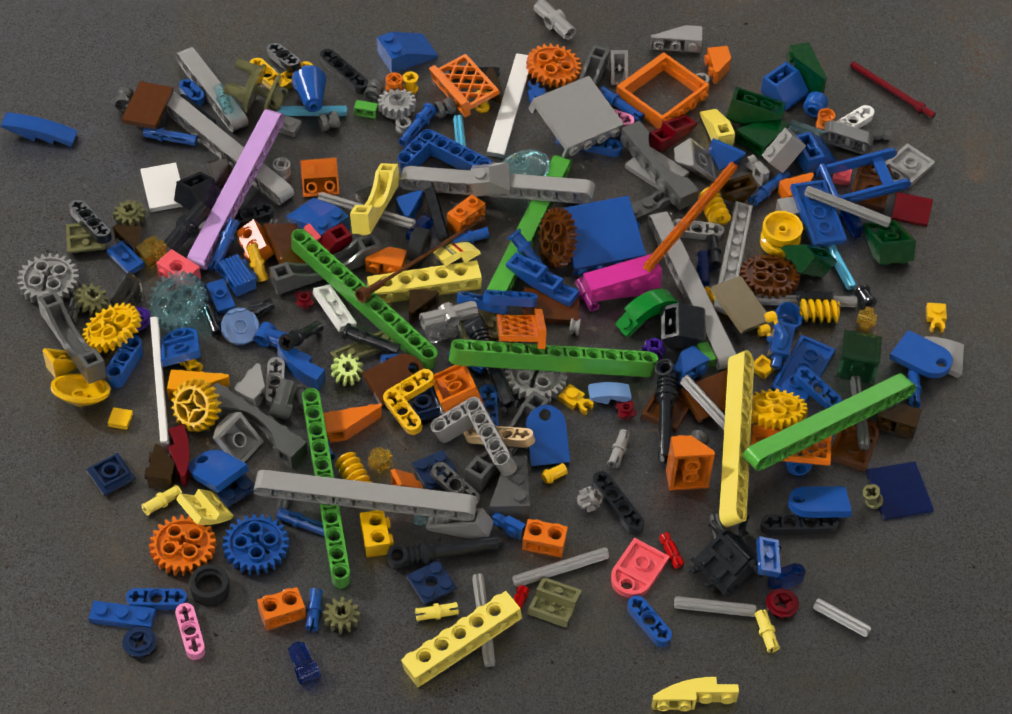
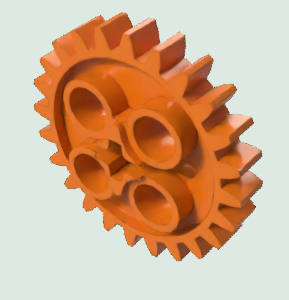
(553, 65)
(182, 545)

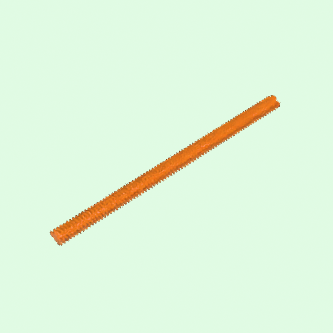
(689, 218)

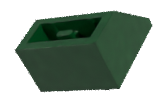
(809, 259)

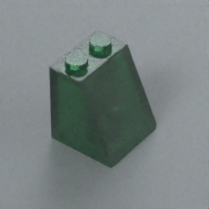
(859, 356)

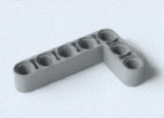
(474, 414)

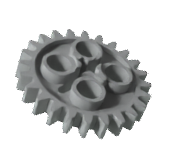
(48, 275)
(546, 384)

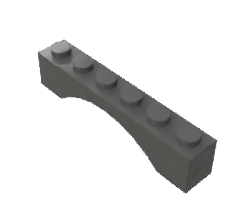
(596, 63)
(678, 188)
(291, 276)
(84, 357)
(287, 445)
(482, 469)

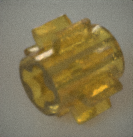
(867, 318)
(380, 459)

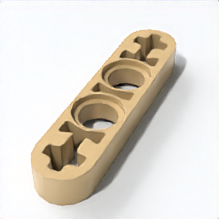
(520, 436)

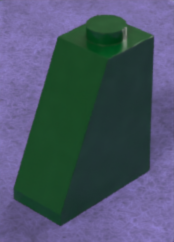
(759, 135)

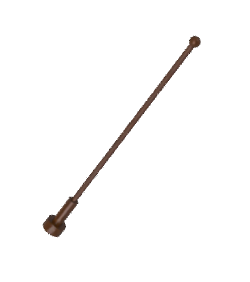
(364, 294)

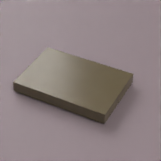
(740, 304)

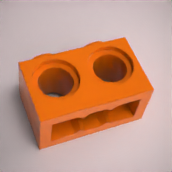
(465, 213)
(251, 234)
(544, 542)
(282, 613)

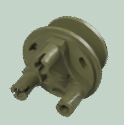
(248, 94)

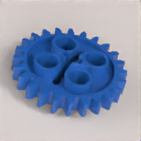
(255, 544)

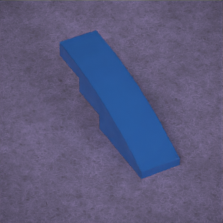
(36, 127)
(542, 280)

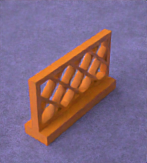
(452, 90)
(522, 328)
(821, 448)

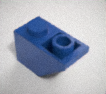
(691, 363)

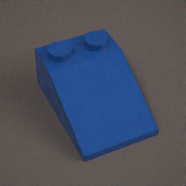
(404, 50)
(320, 216)

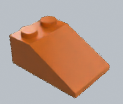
(455, 386)

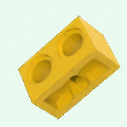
(373, 533)

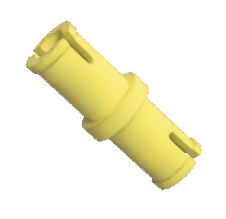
(161, 500)
(436, 611)
(767, 631)

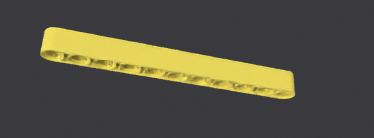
(736, 439)

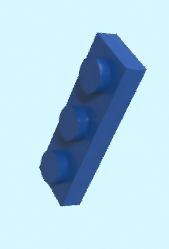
(121, 615)

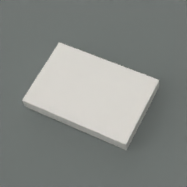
(160, 186)

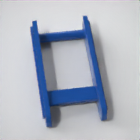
(878, 160)

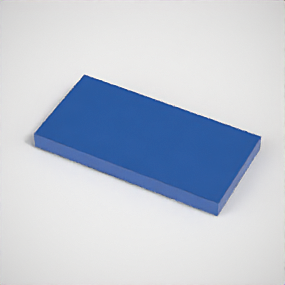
(819, 219)
(804, 354)

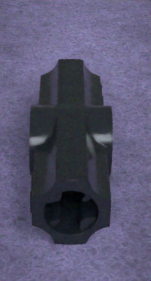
(192, 220)

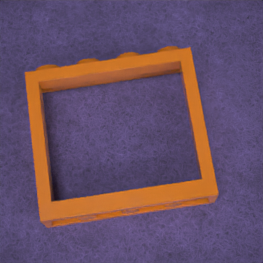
(648, 72)

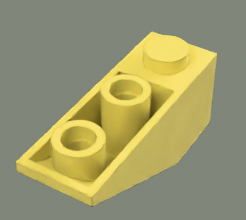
(718, 126)

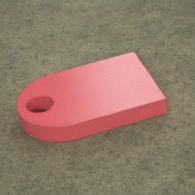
(639, 567)

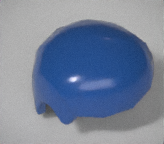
(789, 313)

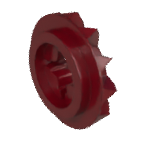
(784, 596)

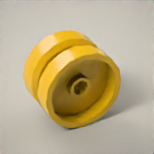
(780, 230)

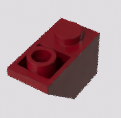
(336, 239)

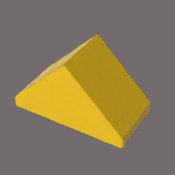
(58, 362)

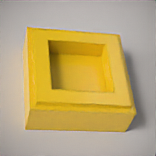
(762, 367)
(120, 418)

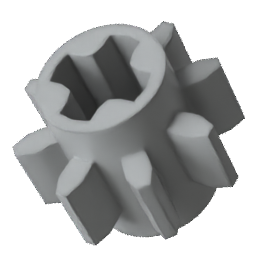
(589, 499)

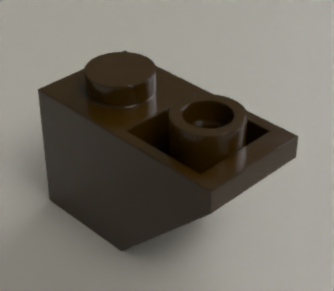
(900, 420)
(161, 470)

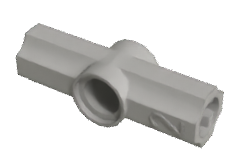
(554, 19)
(448, 315)

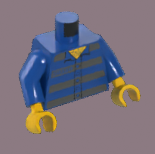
(779, 339)

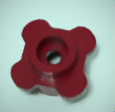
(304, 303)
(626, 414)

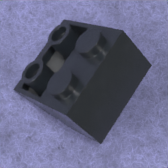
(196, 188)
(682, 325)

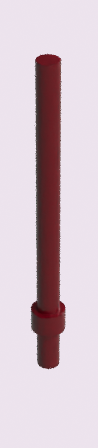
(918, 105)

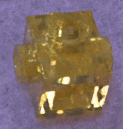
(152, 250)

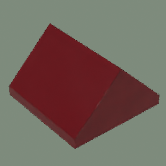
(912, 209)

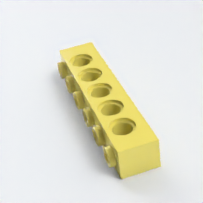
(440, 278)
(422, 672)

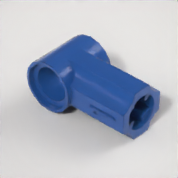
(267, 335)

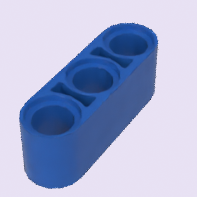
(124, 362)

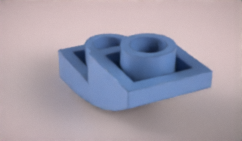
(605, 391)

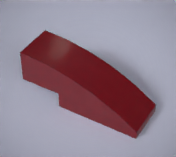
(671, 132)
(180, 453)

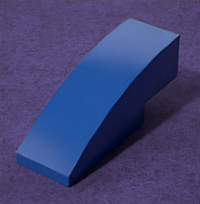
(302, 368)

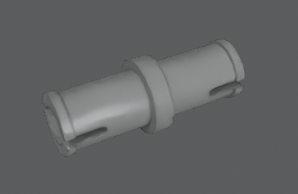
(619, 449)

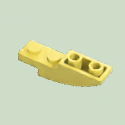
(685, 694)

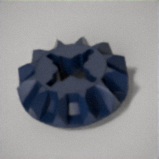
(135, 635)

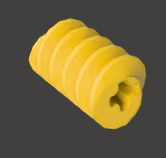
(716, 210)
(820, 310)
(351, 468)

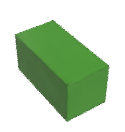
(366, 109)
(706, 350)

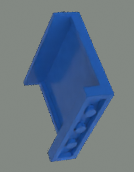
(605, 234)

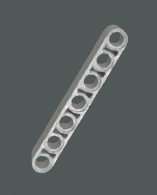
(202, 75)

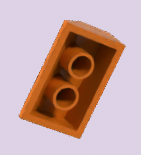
(688, 463)

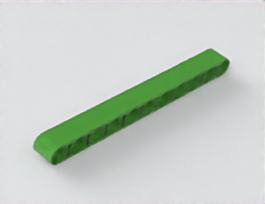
(504, 278)
(374, 309)
(552, 358)
(828, 422)
(328, 512)

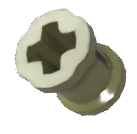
(871, 498)

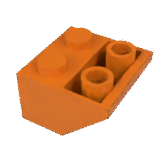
(319, 176)

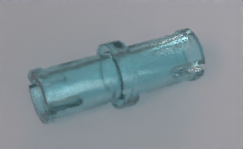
(223, 99)

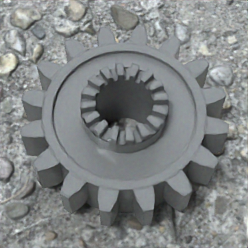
(397, 103)

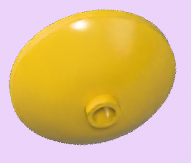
(76, 391)

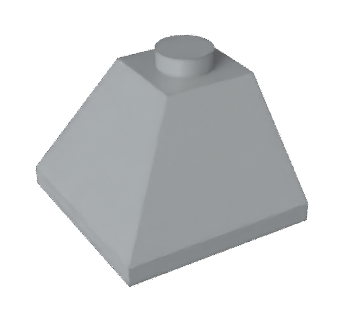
(695, 159)
(490, 179)
(237, 436)

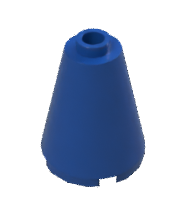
(310, 86)

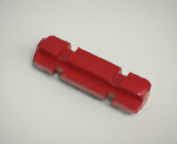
(671, 550)
(522, 593)

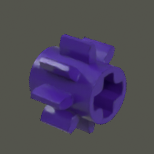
(656, 346)

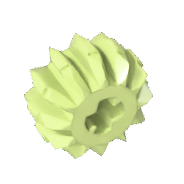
(354, 369)

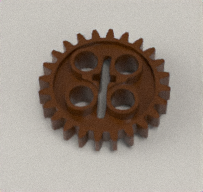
(557, 237)
(770, 276)

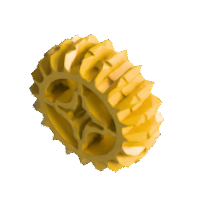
(203, 397)

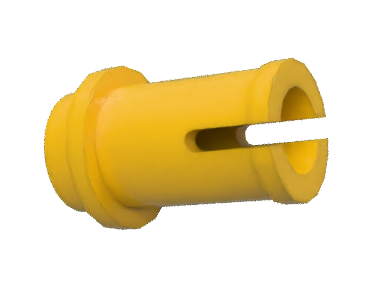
(554, 473)

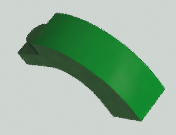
(643, 308)

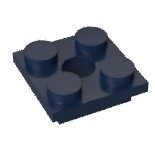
(429, 411)
(423, 467)
(110, 483)
(231, 496)
(431, 572)

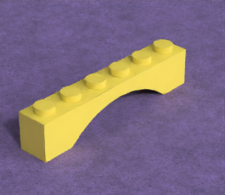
(385, 184)

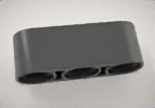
(847, 137)

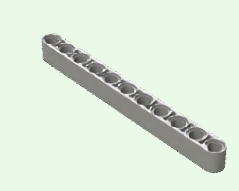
(225, 147)
(521, 186)
(692, 288)
(365, 495)

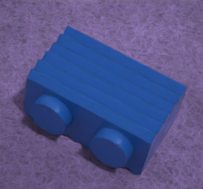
(237, 275)

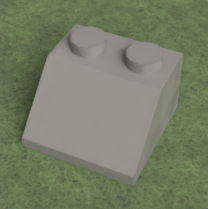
(784, 150)

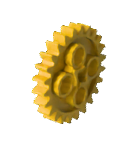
(112, 327)
(777, 409)

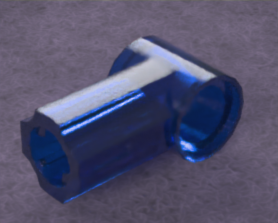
(305, 668)

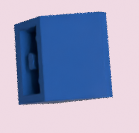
(785, 84)
(814, 153)

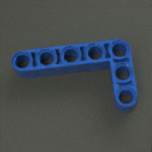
(434, 144)

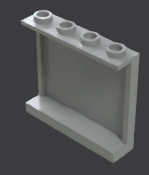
(578, 115)

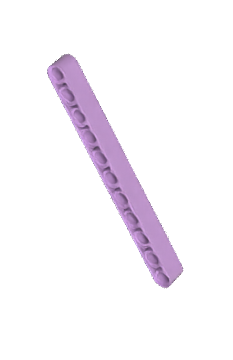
(236, 187)

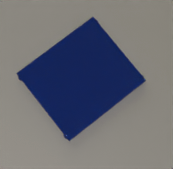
(901, 490)

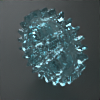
(177, 300)

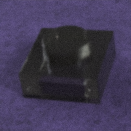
(363, 195)

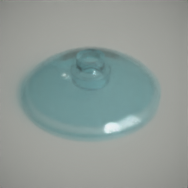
(528, 162)

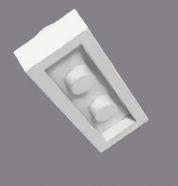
(333, 307)

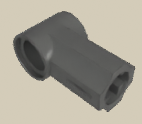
(281, 404)

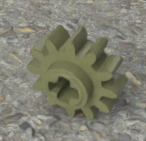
(129, 213)
(91, 298)
(341, 615)

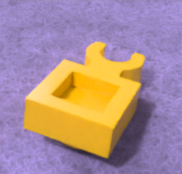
(937, 315)
(575, 398)

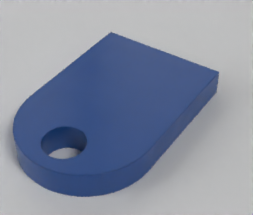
(180, 346)
(922, 355)
(550, 437)
(217, 469)
(820, 502)

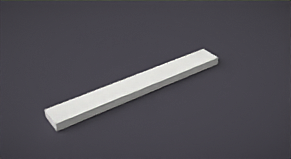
(509, 108)
(160, 387)

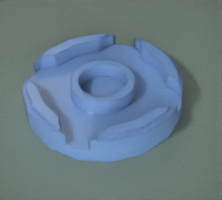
(239, 326)

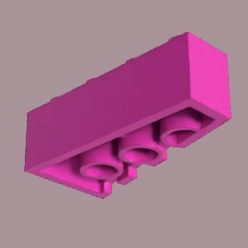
(622, 280)

